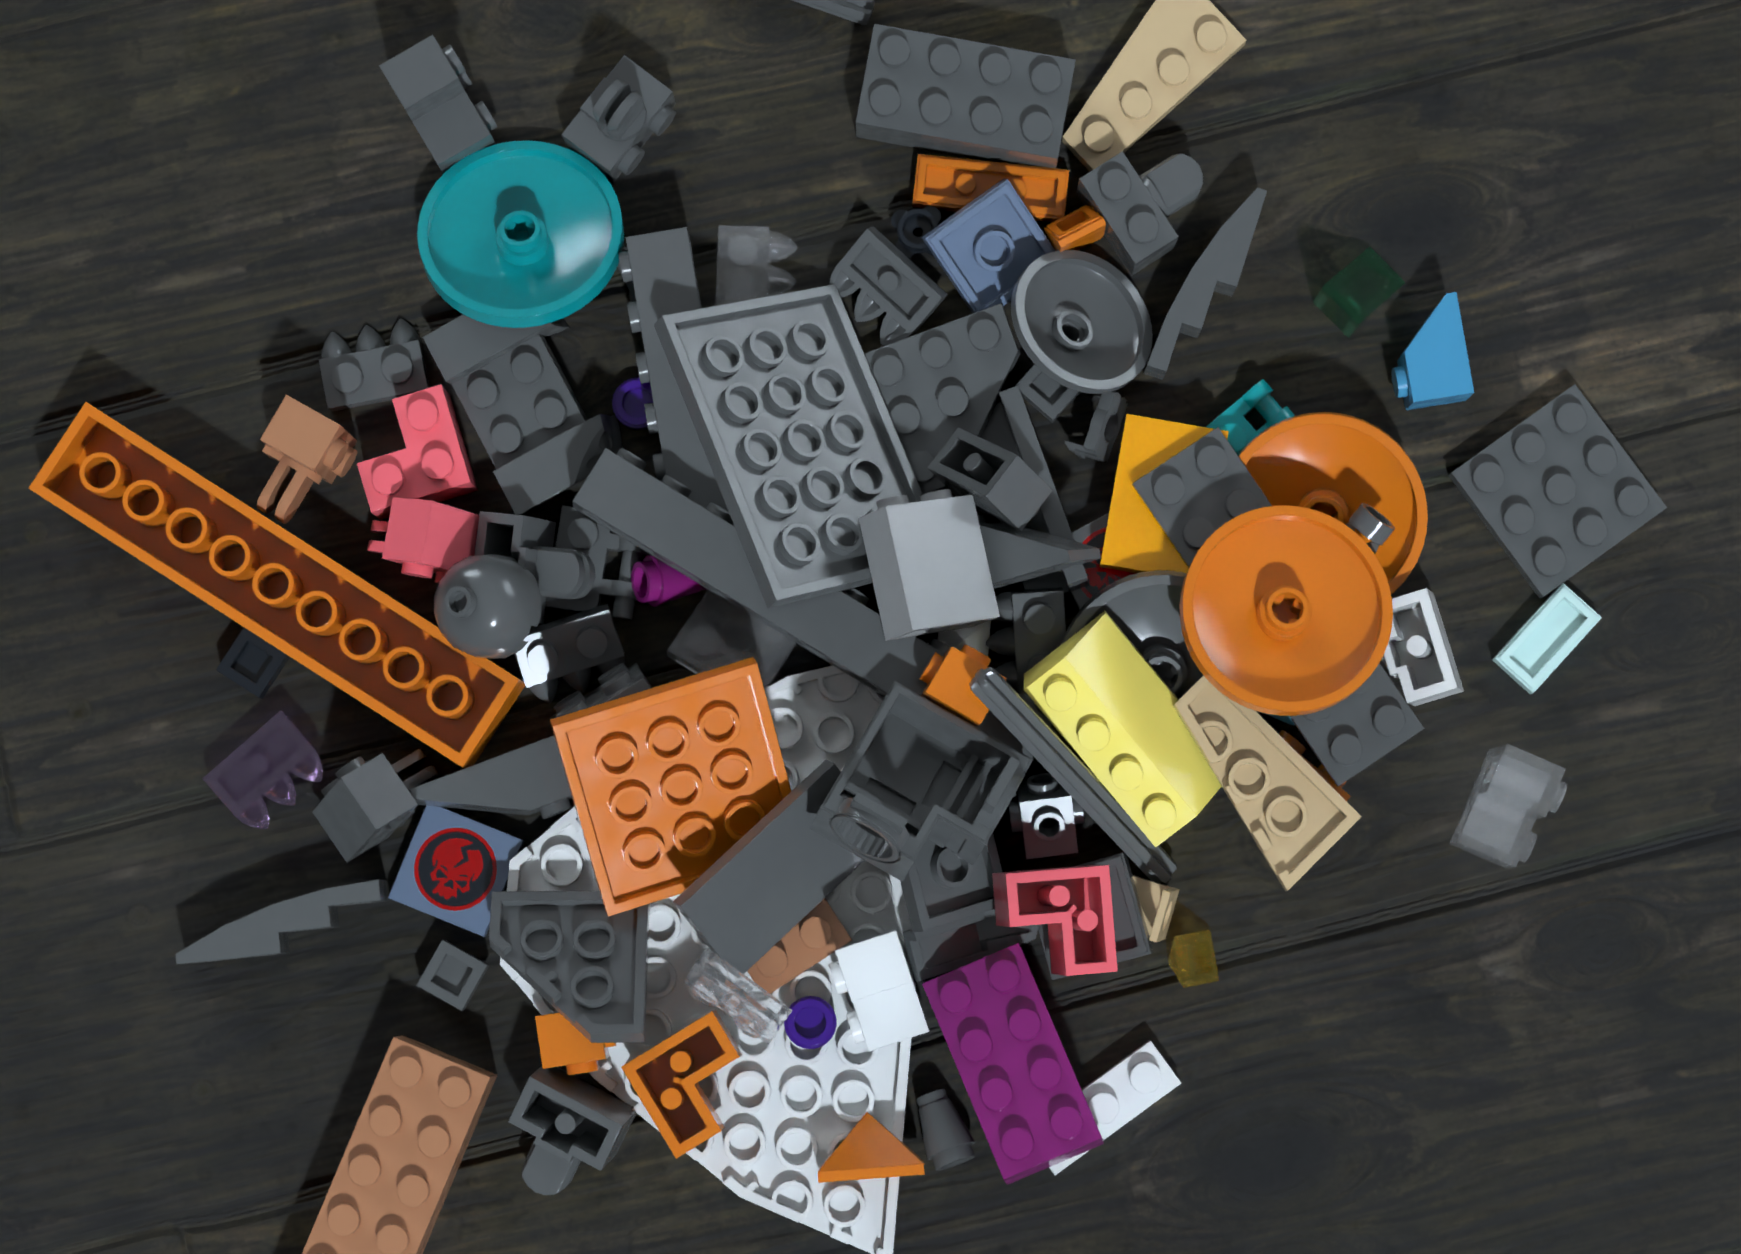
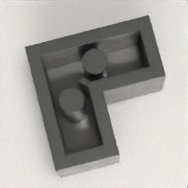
(433, 94)

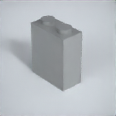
(928, 564)

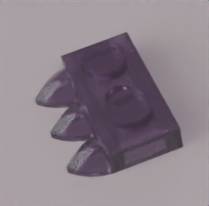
(264, 769)

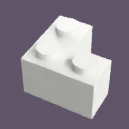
(880, 990)

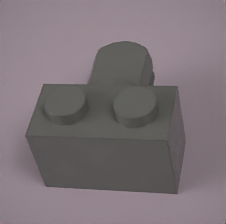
(620, 119)
(1139, 205)
(530, 542)
(370, 801)
(570, 1126)

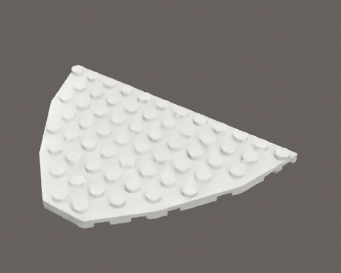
(778, 1100)

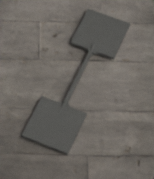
(1194, 498)

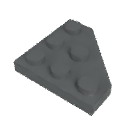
(944, 383)
(578, 958)

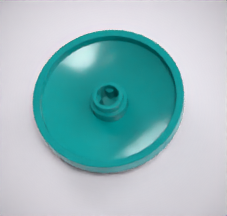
(520, 234)

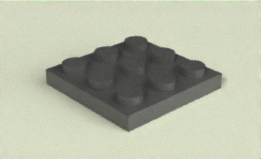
(1557, 491)

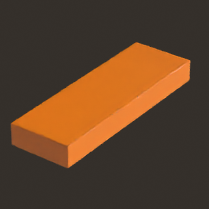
(955, 182)

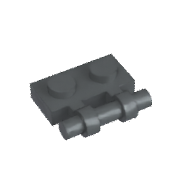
(593, 539)

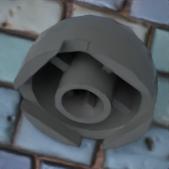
(487, 606)

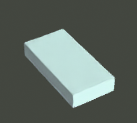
(1546, 638)

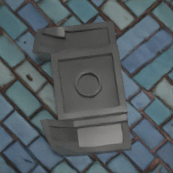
(522, 407)
(954, 911)

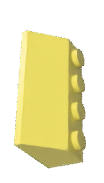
(1124, 727)

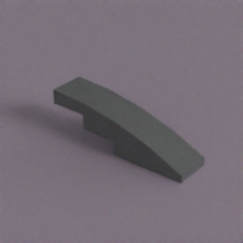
(1215, 271)
(268, 928)

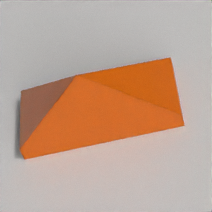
(870, 1153)

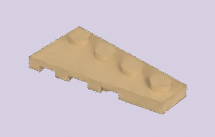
(1155, 71)
(1273, 789)

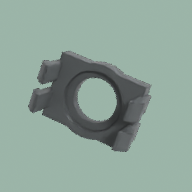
(1101, 440)

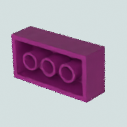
(1012, 1064)

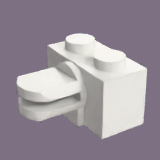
(1420, 650)

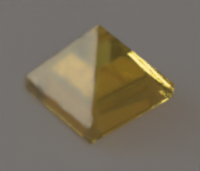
(1193, 959)

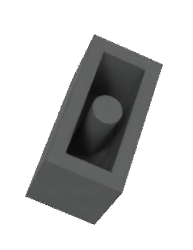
(994, 476)

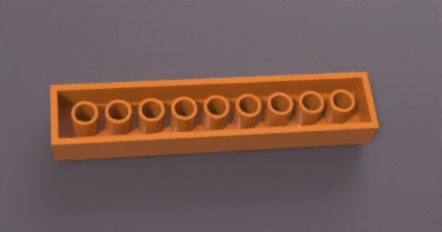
(276, 586)

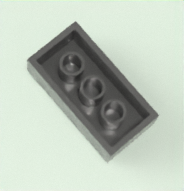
(964, 97)

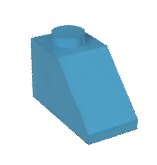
(1436, 361)

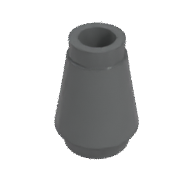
(943, 1131)

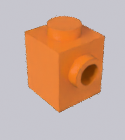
(949, 682)
(564, 1045)

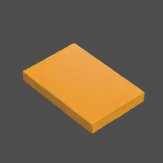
(1132, 534)

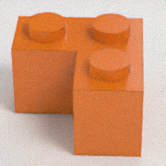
(669, 1079)

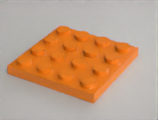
(671, 779)

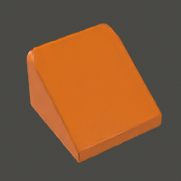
(1076, 229)

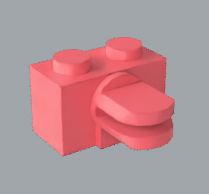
(425, 536)

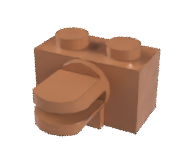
(307, 452)

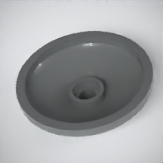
(1081, 321)

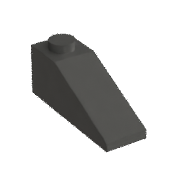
(1029, 553)
(511, 783)

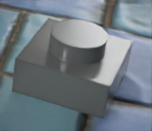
(1045, 393)
(453, 975)

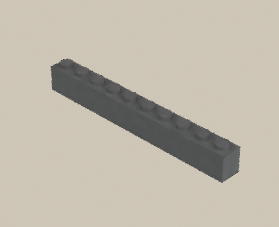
(709, 551)

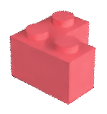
(434, 458)
(1072, 904)

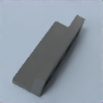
(1013, 430)

